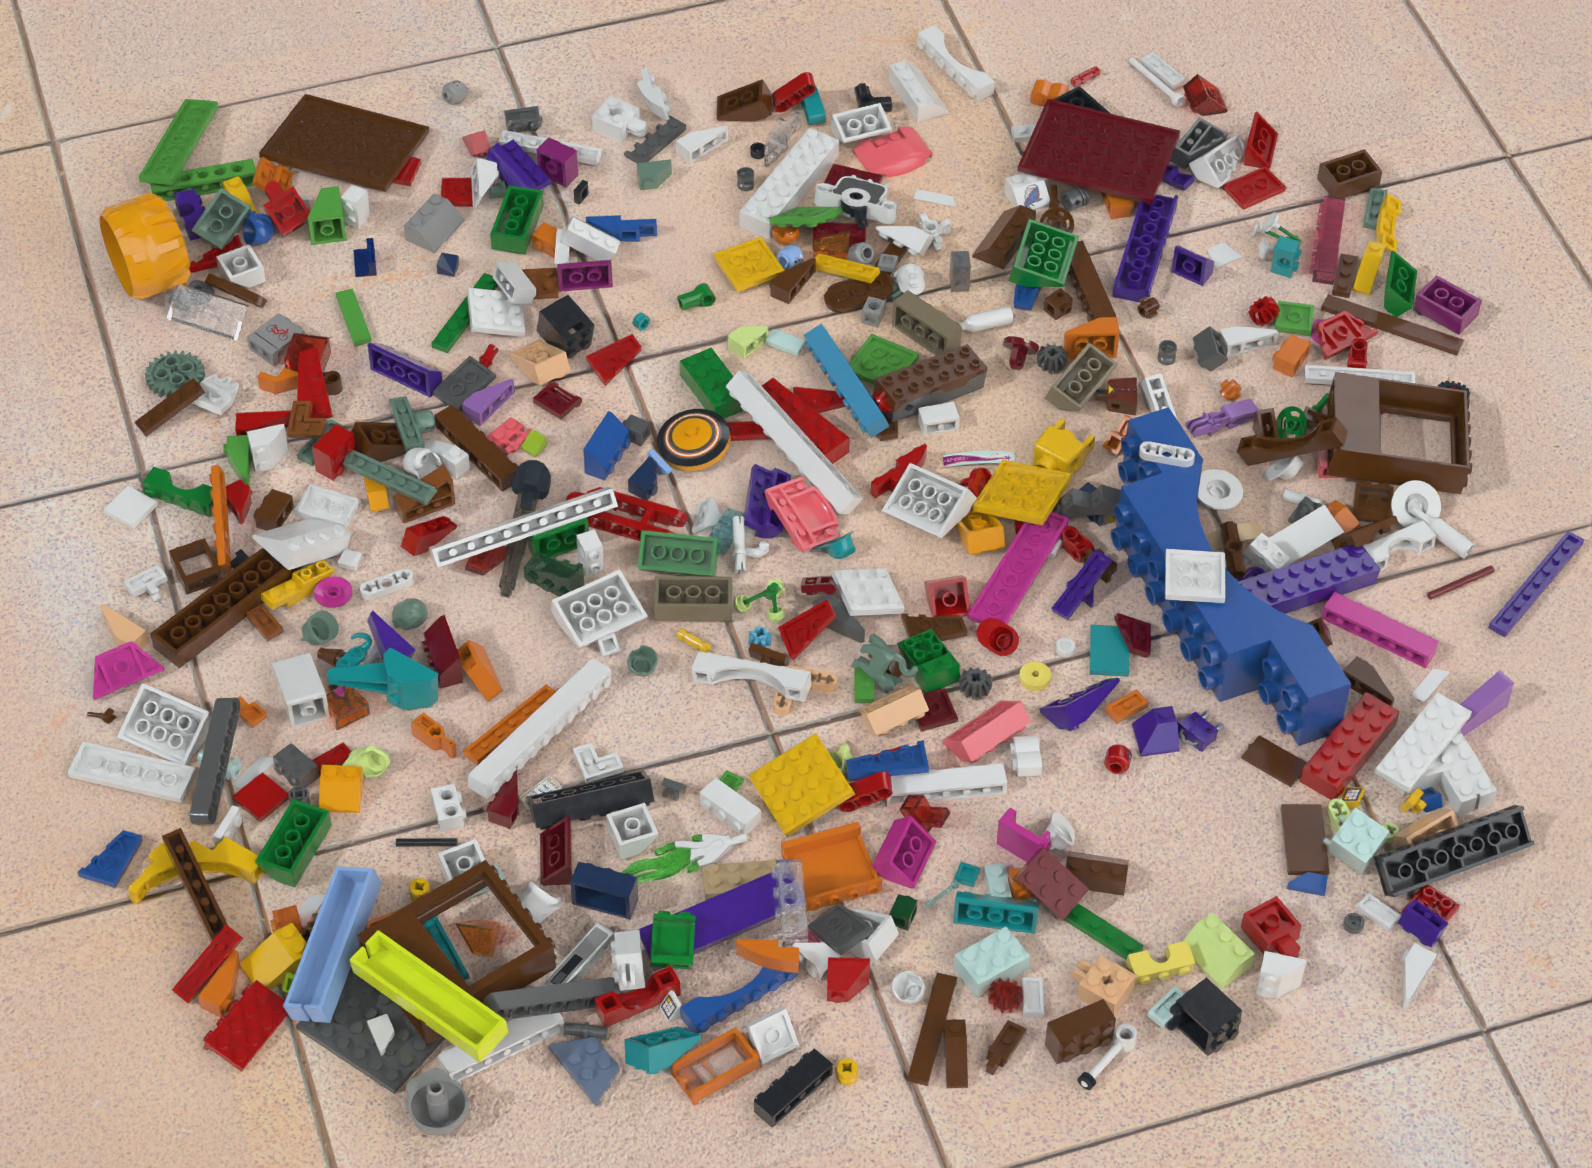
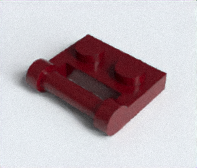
(555, 404)
(812, 585)

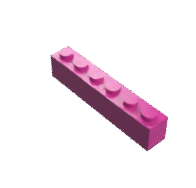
(1380, 629)

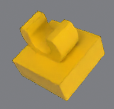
(1413, 802)

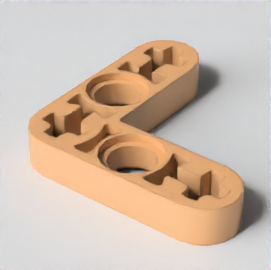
(822, 686)

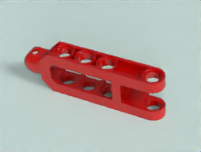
(652, 513)

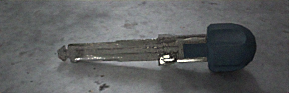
(530, 483)

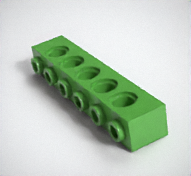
(207, 179)

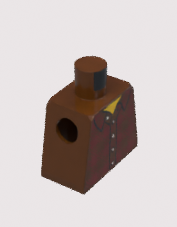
(1120, 395)

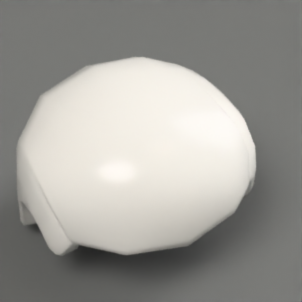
(908, 987)

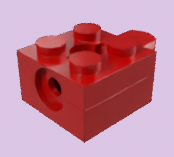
(285, 208)
(1281, 928)

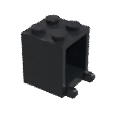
(561, 317)
(1206, 1017)

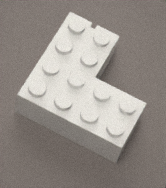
(1459, 777)

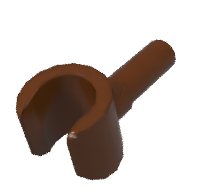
(107, 716)

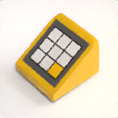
(1353, 796)

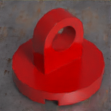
(977, 480)

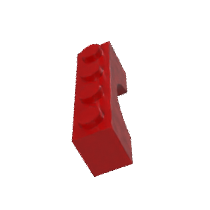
(617, 1007)

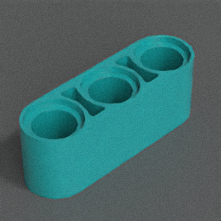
(814, 109)

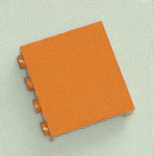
(833, 866)

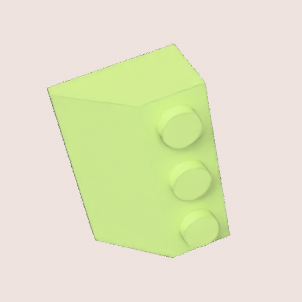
(1219, 950)

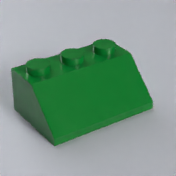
(1399, 285)
(559, 539)

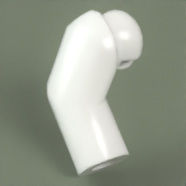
(758, 552)

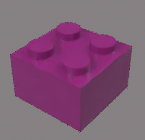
(558, 161)

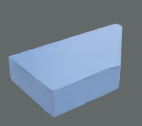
(661, 466)

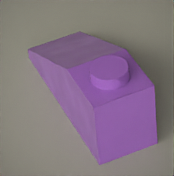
(487, 401)

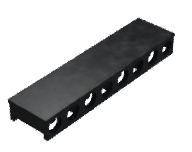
(1453, 851)

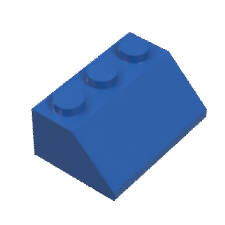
(606, 447)

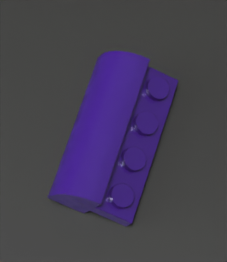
(517, 167)
(757, 511)

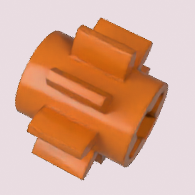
(1230, 390)

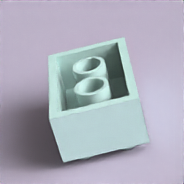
(991, 959)

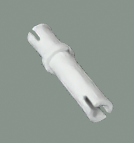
(739, 545)

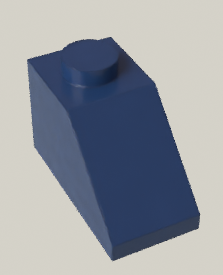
(644, 480)

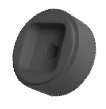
(1353, 923)

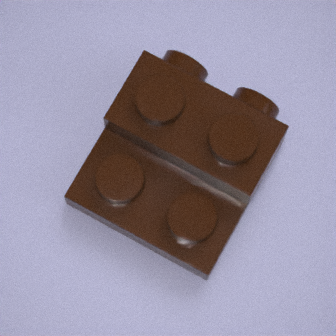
(1372, 501)

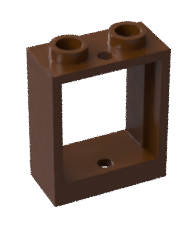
(192, 582)

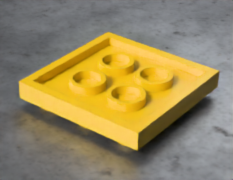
(748, 264)

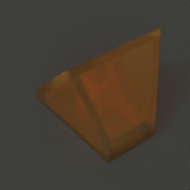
(480, 936)

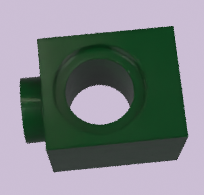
(903, 911)

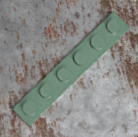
(389, 477)

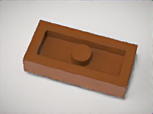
(264, 622)

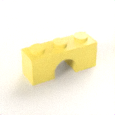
(1178, 961)

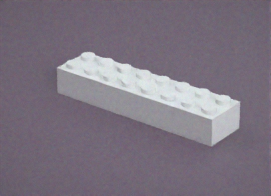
(789, 181)

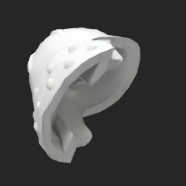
(910, 278)

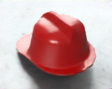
(997, 636)

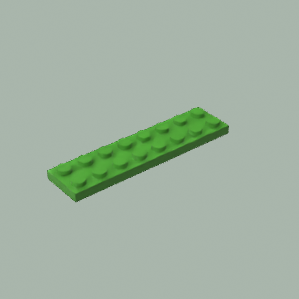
(178, 142)

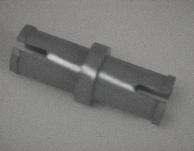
(585, 1030)

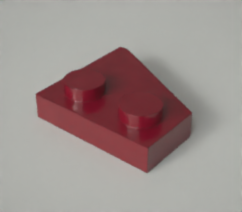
(1135, 634)

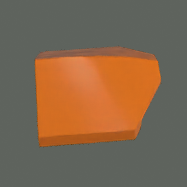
(1343, 517)

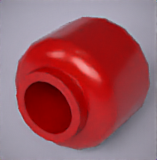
(1118, 759)

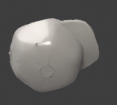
(436, 1102)

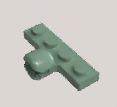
(409, 423)

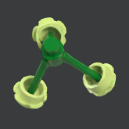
(773, 591)

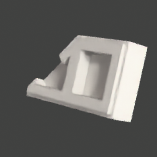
(381, 1031)

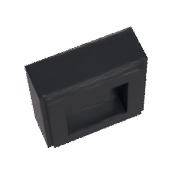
(581, 192)

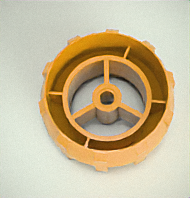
(145, 246)

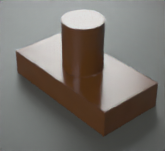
(767, 655)

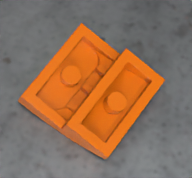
(269, 172)

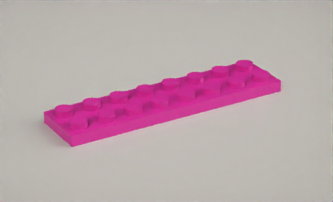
(1018, 569)

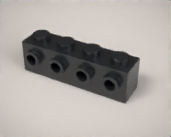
(792, 1087)

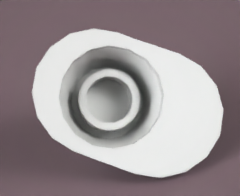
(1284, 468)
(1061, 833)

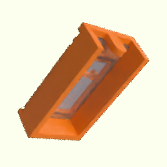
(715, 1065)

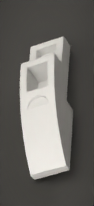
(653, 96)

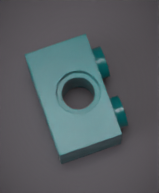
(1285, 257)

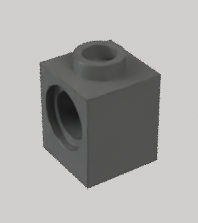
(638, 429)

